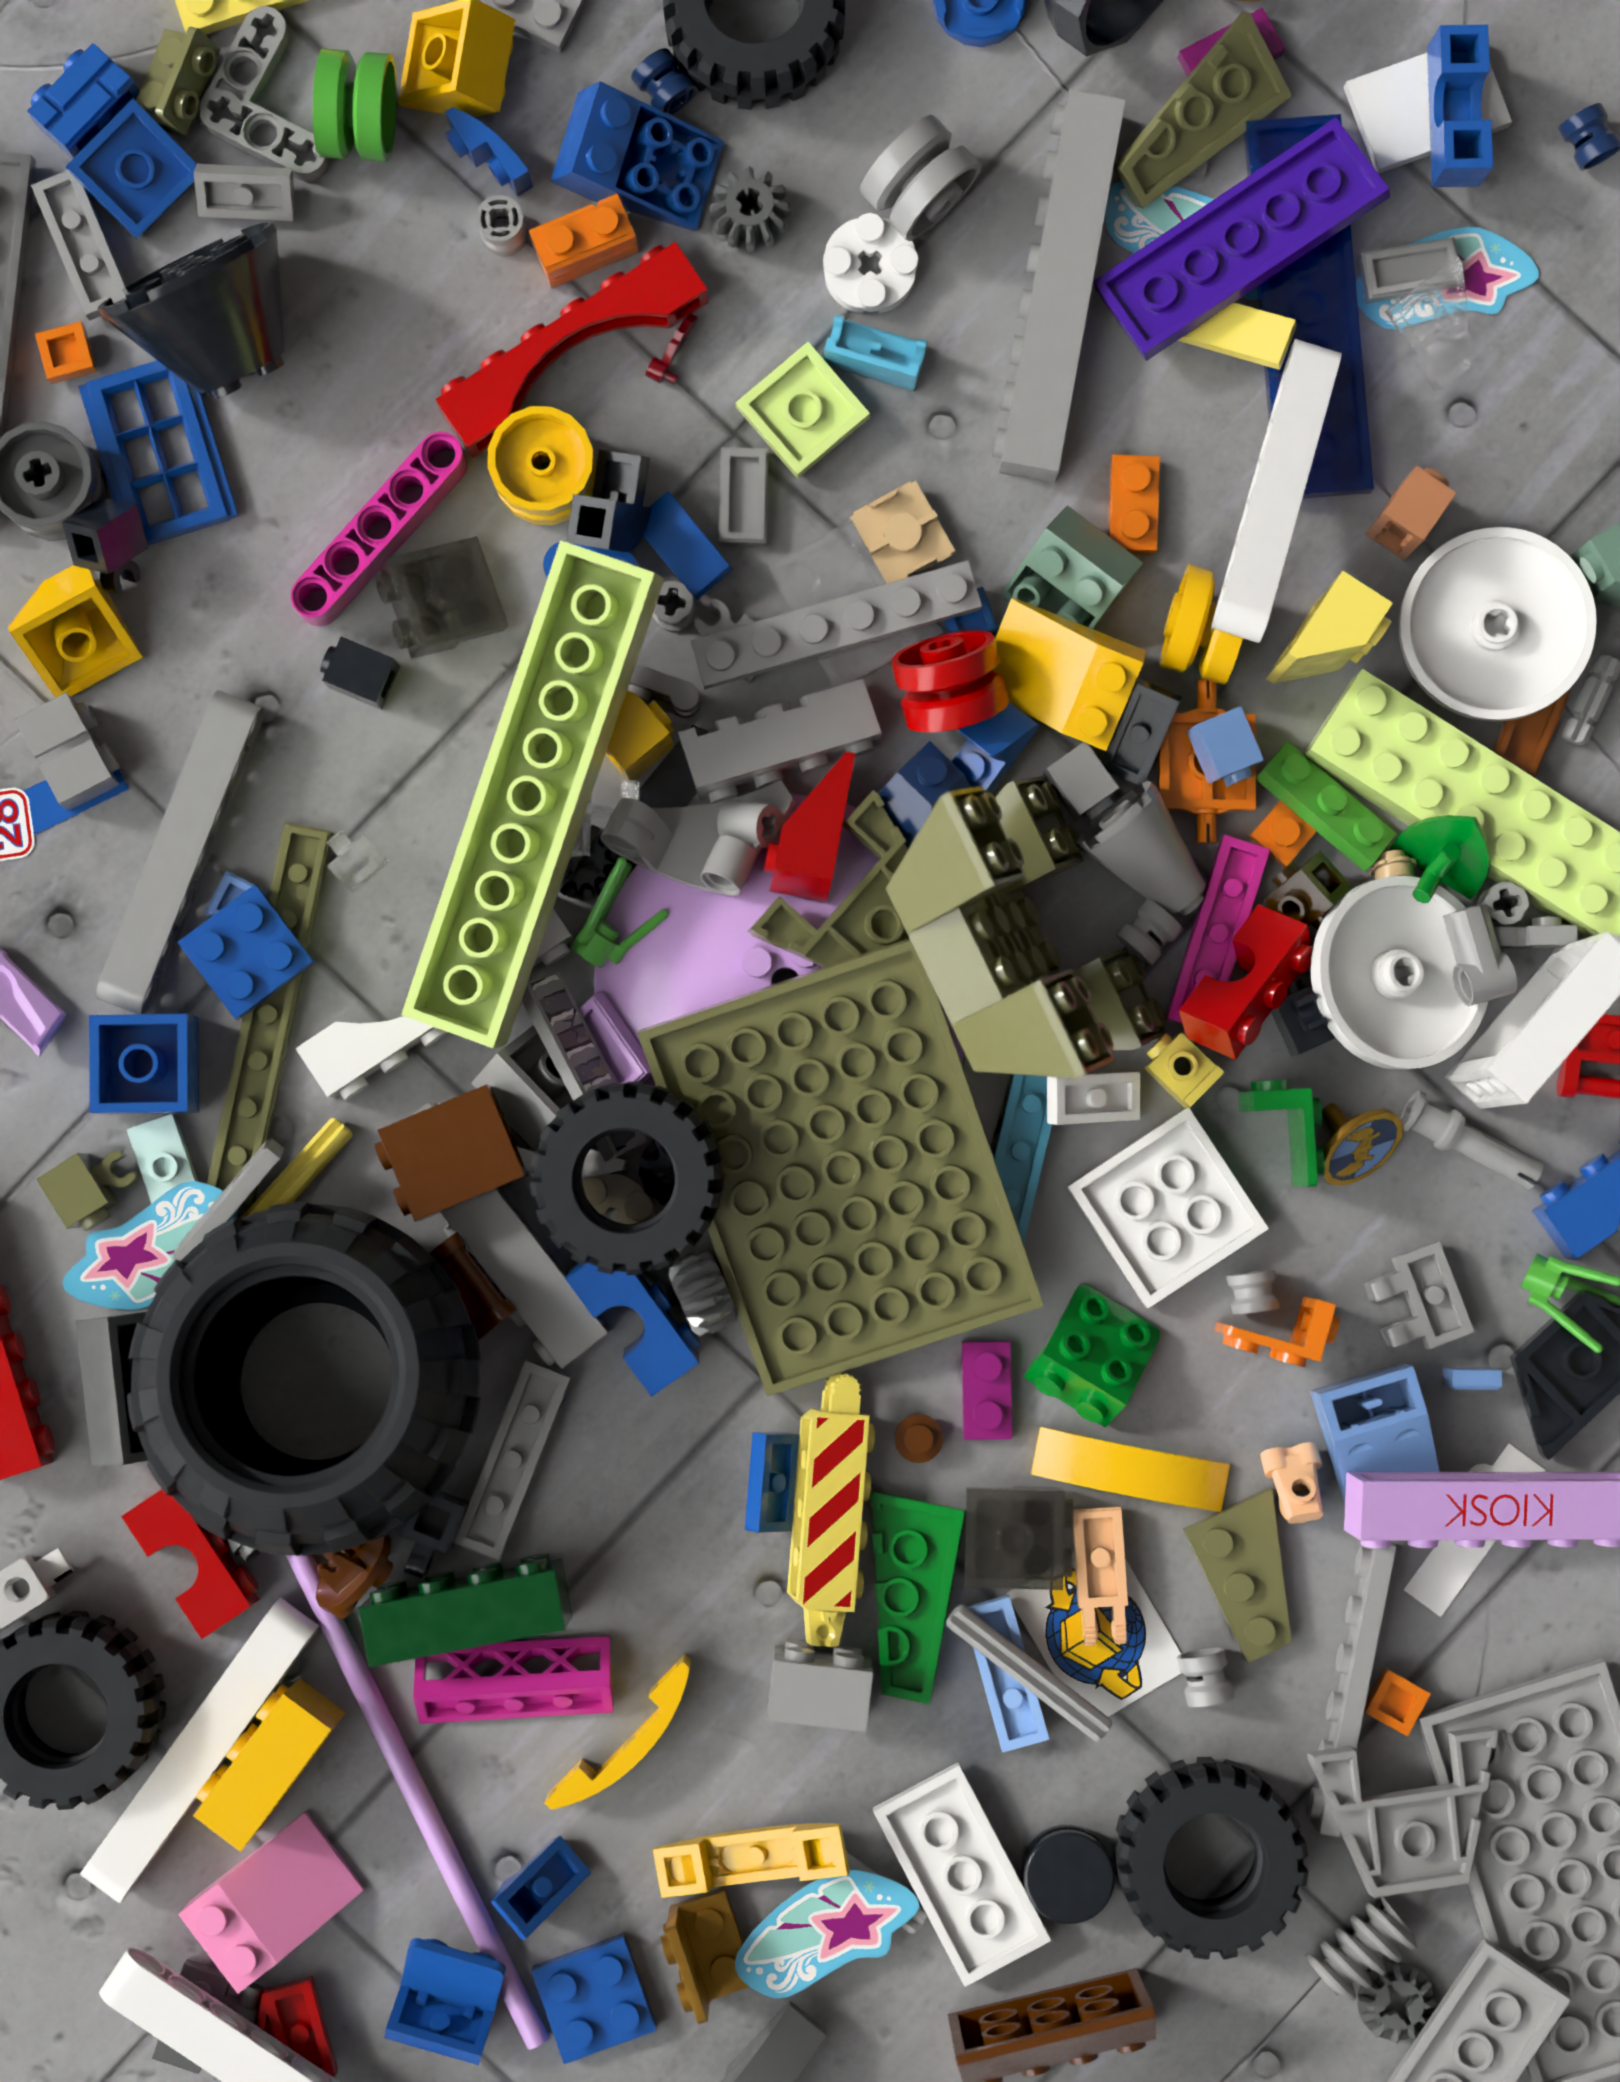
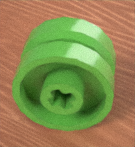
(354, 105)

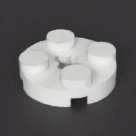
(869, 292)

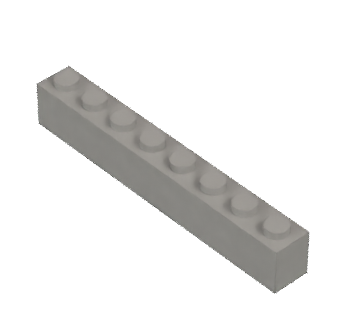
(1061, 285)

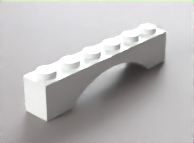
(350, 1052)

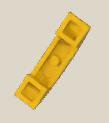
(1130, 1469)
(585, 1782)
(751, 1856)

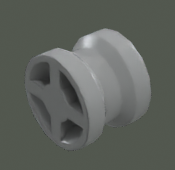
(1253, 1291)

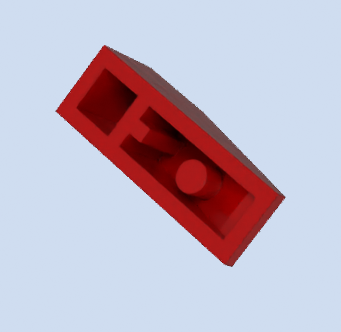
(811, 836)

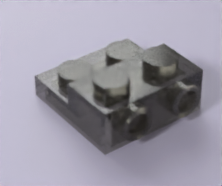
(441, 597)
(1017, 1538)

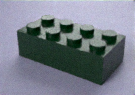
(465, 1611)

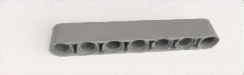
(180, 853)

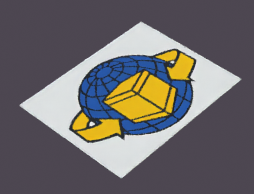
(1106, 1673)

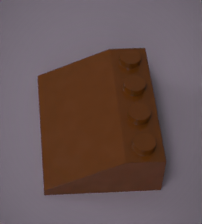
(1053, 2027)

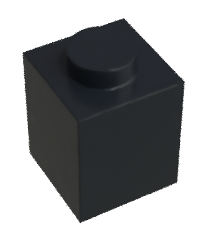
(359, 672)

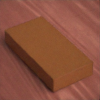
(1527, 738)

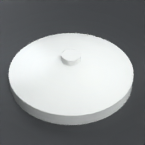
(1497, 624)
(1388, 976)

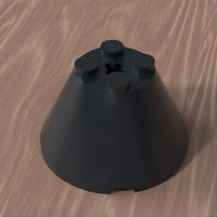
(210, 312)

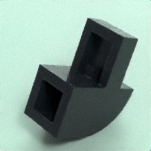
(615, 512)

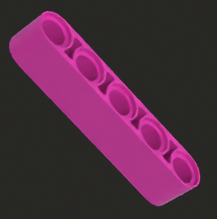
(383, 505)

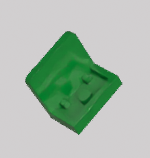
(1303, 1115)
(1094, 1356)

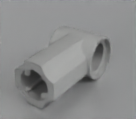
(1481, 967)

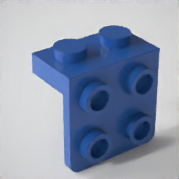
(446, 2000)

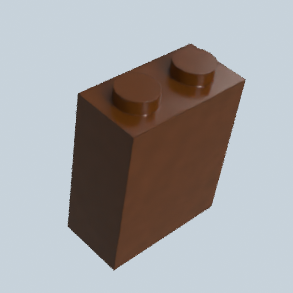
(450, 1154)

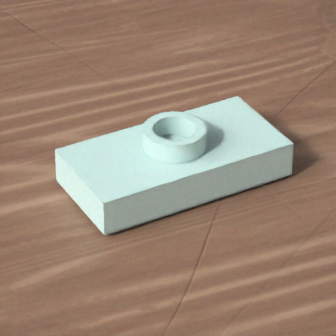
(161, 1155)

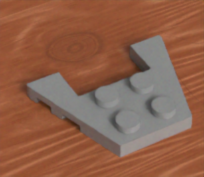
(1413, 1835)

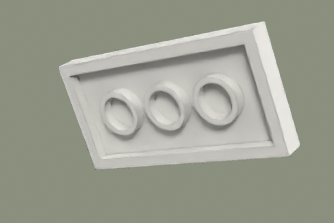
(961, 1874)

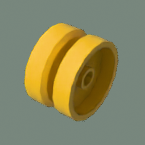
(524, 443)
(1190, 627)

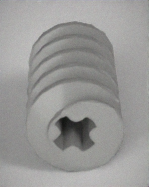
(1362, 1950)

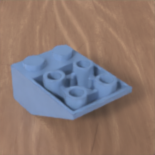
(1376, 1423)

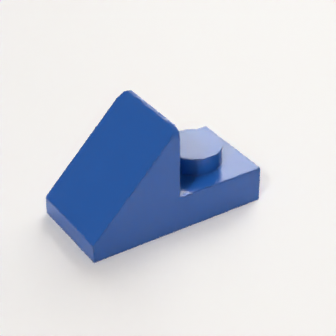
(994, 746)
(540, 1887)

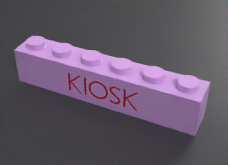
(1482, 1508)

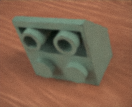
(1073, 571)

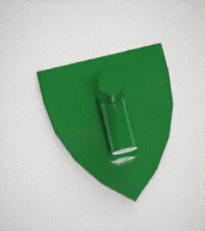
(1449, 852)

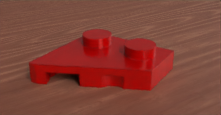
(296, 2019)

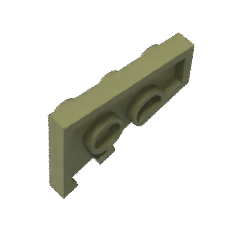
(1245, 1572)

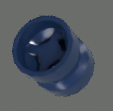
(664, 82)
(1590, 136)

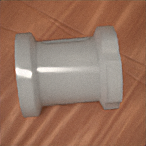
(683, 616)
(1509, 892)

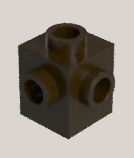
(1308, 890)

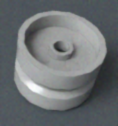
(920, 177)

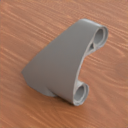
(703, 843)

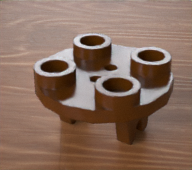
(352, 1574)

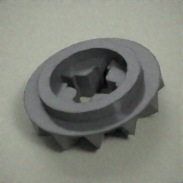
(1406, 1981)

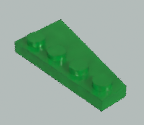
(915, 1573)

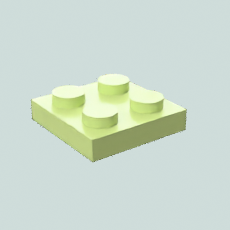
(802, 410)

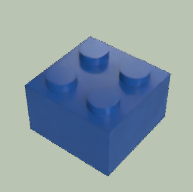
(143, 1064)

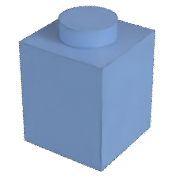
(1225, 747)

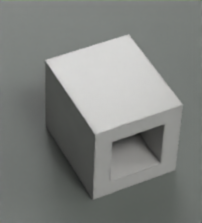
(1082, 782)

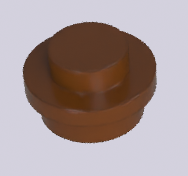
(918, 1438)

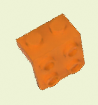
(1312, 1330)

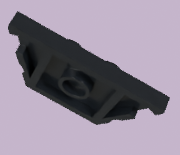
(1565, 1379)

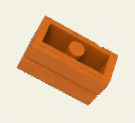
(584, 241)

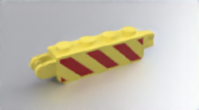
(829, 1510)

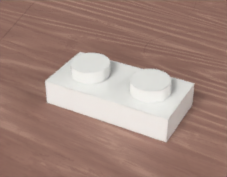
(1094, 1098)

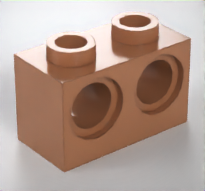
(1411, 512)

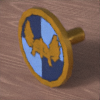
(1359, 1143)

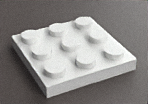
(1167, 1207)

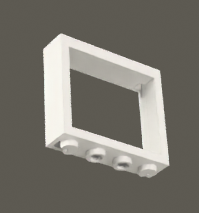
(1541, 1024)

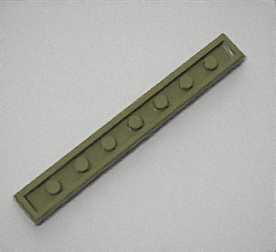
(268, 1027)

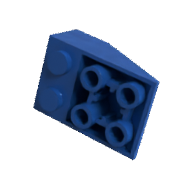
(638, 152)

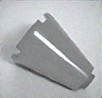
(1146, 851)

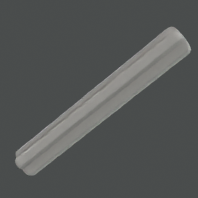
(1029, 1673)

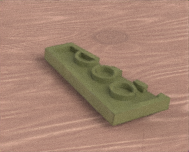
(1205, 113)

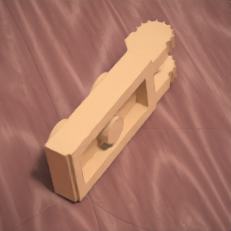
(1100, 1569)

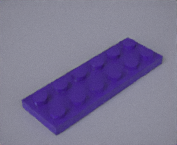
(1241, 239)

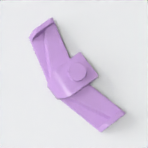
(27, 1007)

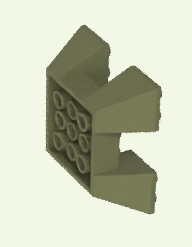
(984, 942)

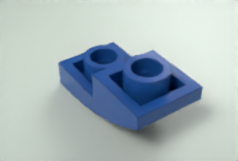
(480, 144)
(684, 546)

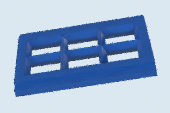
(199, 435)

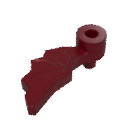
(659, 368)

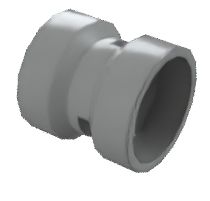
(507, 233)
(1149, 932)
(1205, 1677)

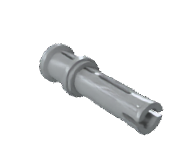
(1450, 1131)

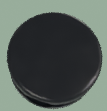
(1067, 1874)

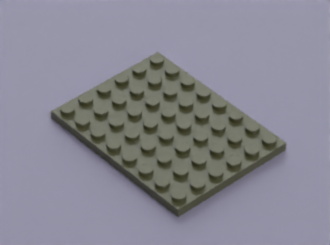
(851, 1166)

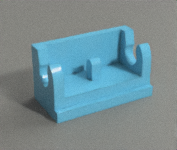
(875, 353)

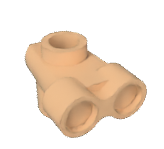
(1294, 1471)

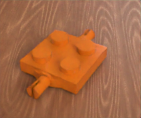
(1182, 778)

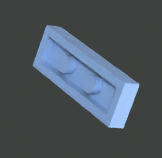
(1012, 1706)

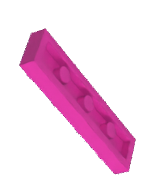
(1224, 910)

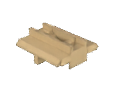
(902, 533)

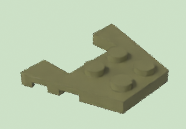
(864, 918)

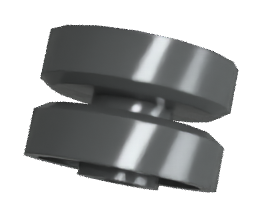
(49, 455)

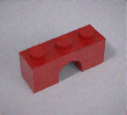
(1231, 1013)
(220, 1587)

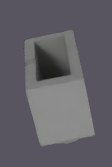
(68, 751)

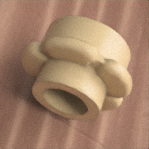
(1393, 864)

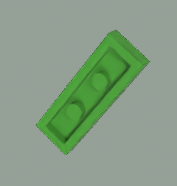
(1326, 806)

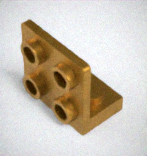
(704, 1944)

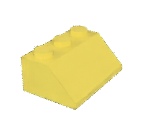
(1336, 630)

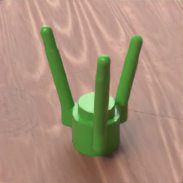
(598, 937)
(1551, 1276)

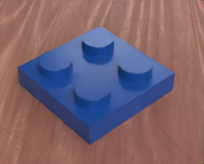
(133, 169)
(246, 952)
(594, 1998)

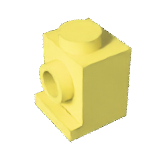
(1187, 1087)

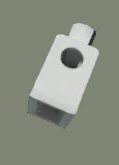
(40, 1577)

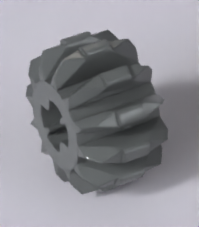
(745, 192)
(702, 1293)

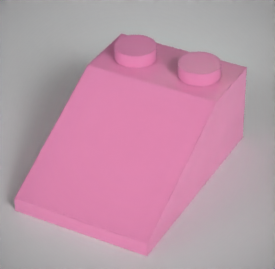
(271, 1902)

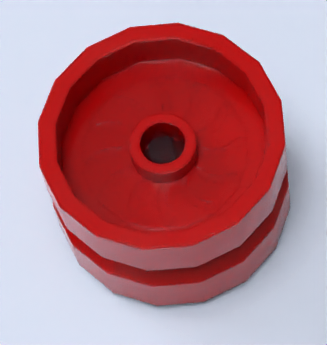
(950, 681)

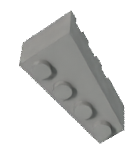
(780, 741)

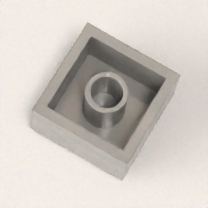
(820, 1686)

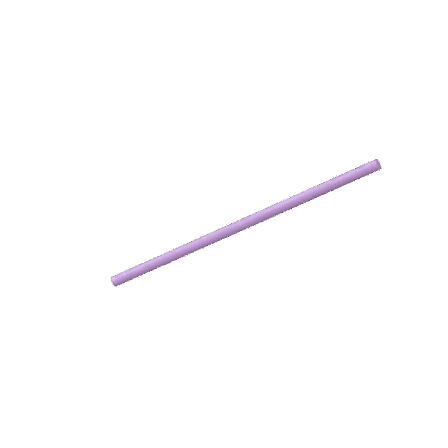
(421, 1804)

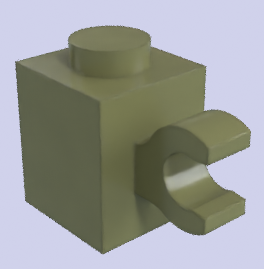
(82, 1189)

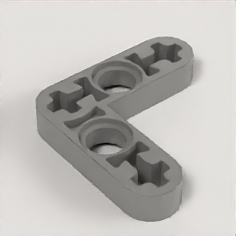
(244, 98)

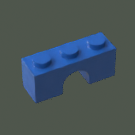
(1456, 78)
(664, 1347)

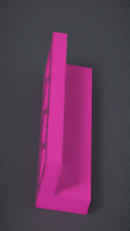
(518, 1694)

